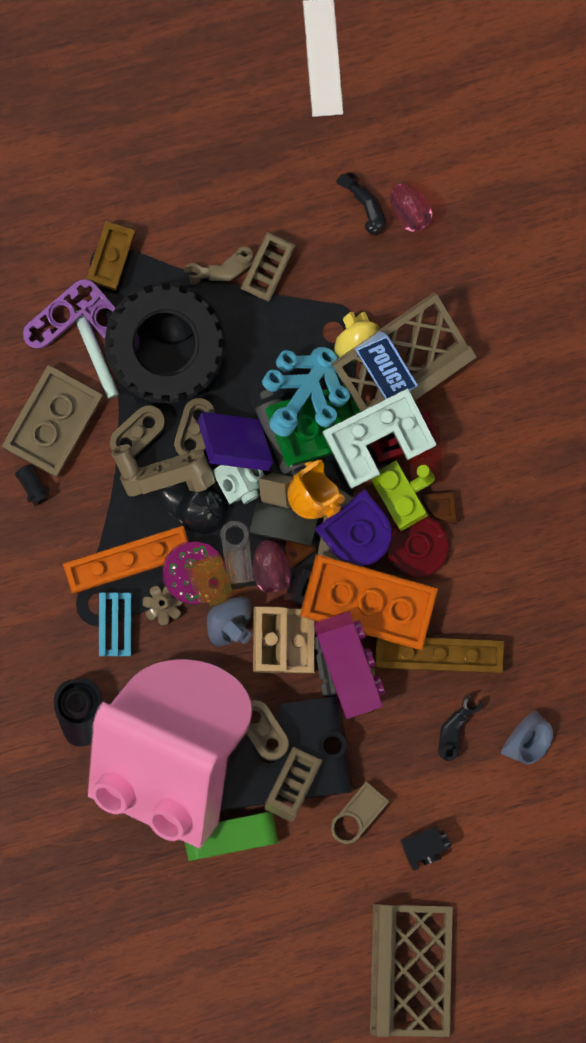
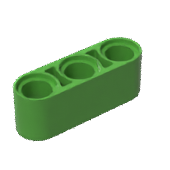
(237, 836)

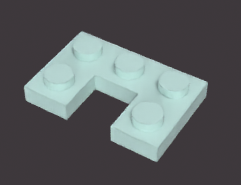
(352, 435)

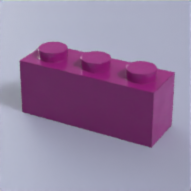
(349, 664)

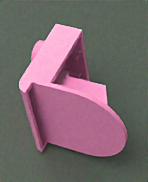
(167, 747)

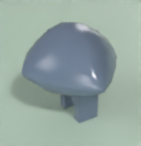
(228, 622)

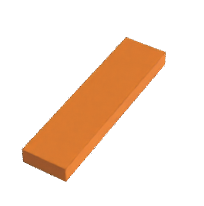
(122, 560)

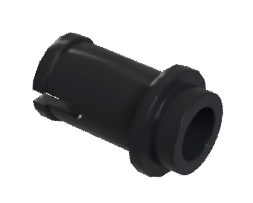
(32, 485)

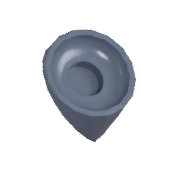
(529, 739)

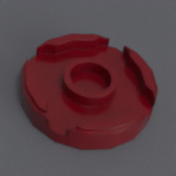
(418, 549)

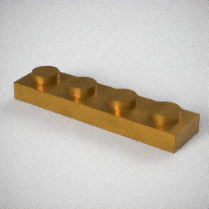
(443, 655)

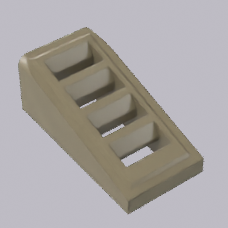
(280, 243)
(280, 809)

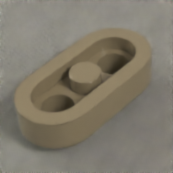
(189, 427)
(136, 432)
(264, 730)

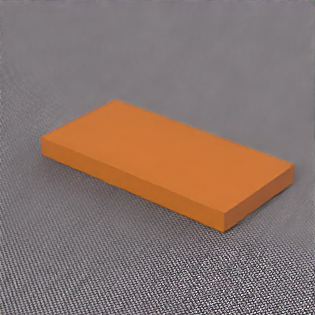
(384, 603)

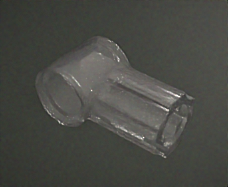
(237, 557)

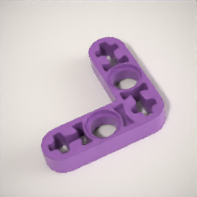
(89, 309)

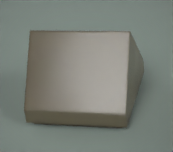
(275, 489)

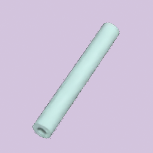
(97, 357)

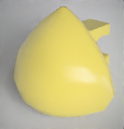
(356, 331)

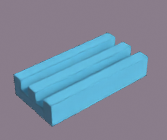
(127, 624)

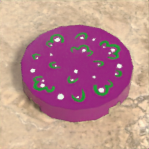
(175, 574)

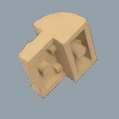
(282, 641)

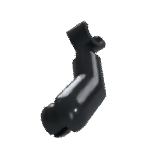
(371, 204)
(450, 730)

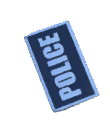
(385, 365)

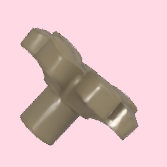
(162, 612)

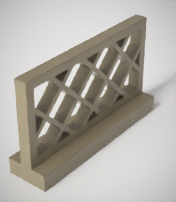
(427, 375)
(384, 976)

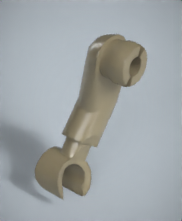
(225, 272)

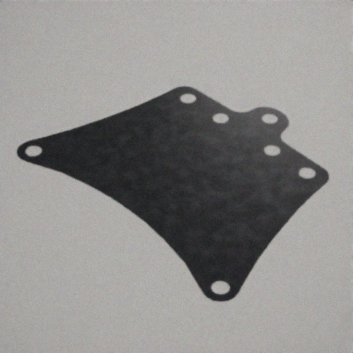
(254, 339)

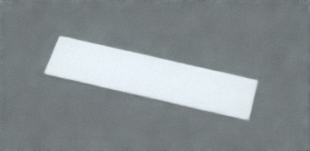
(323, 57)

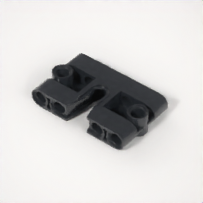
(307, 726)

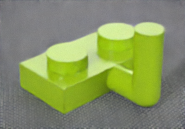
(401, 494)

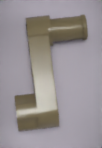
(141, 480)

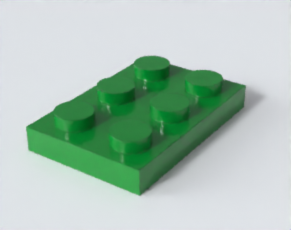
(307, 439)

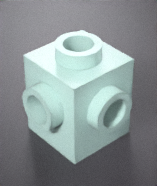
(238, 483)

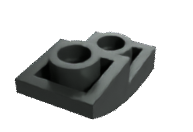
(282, 524)

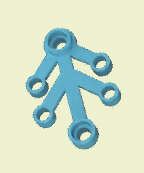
(320, 360)

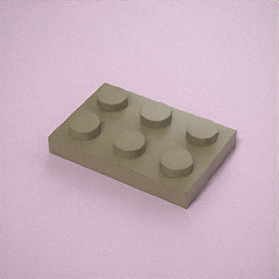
(52, 421)

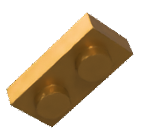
(111, 255)

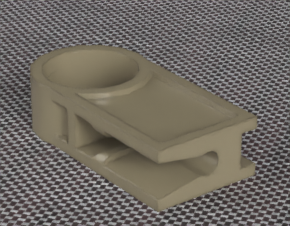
(364, 808)

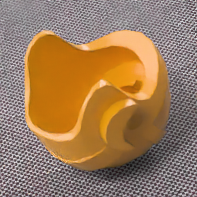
(313, 494)

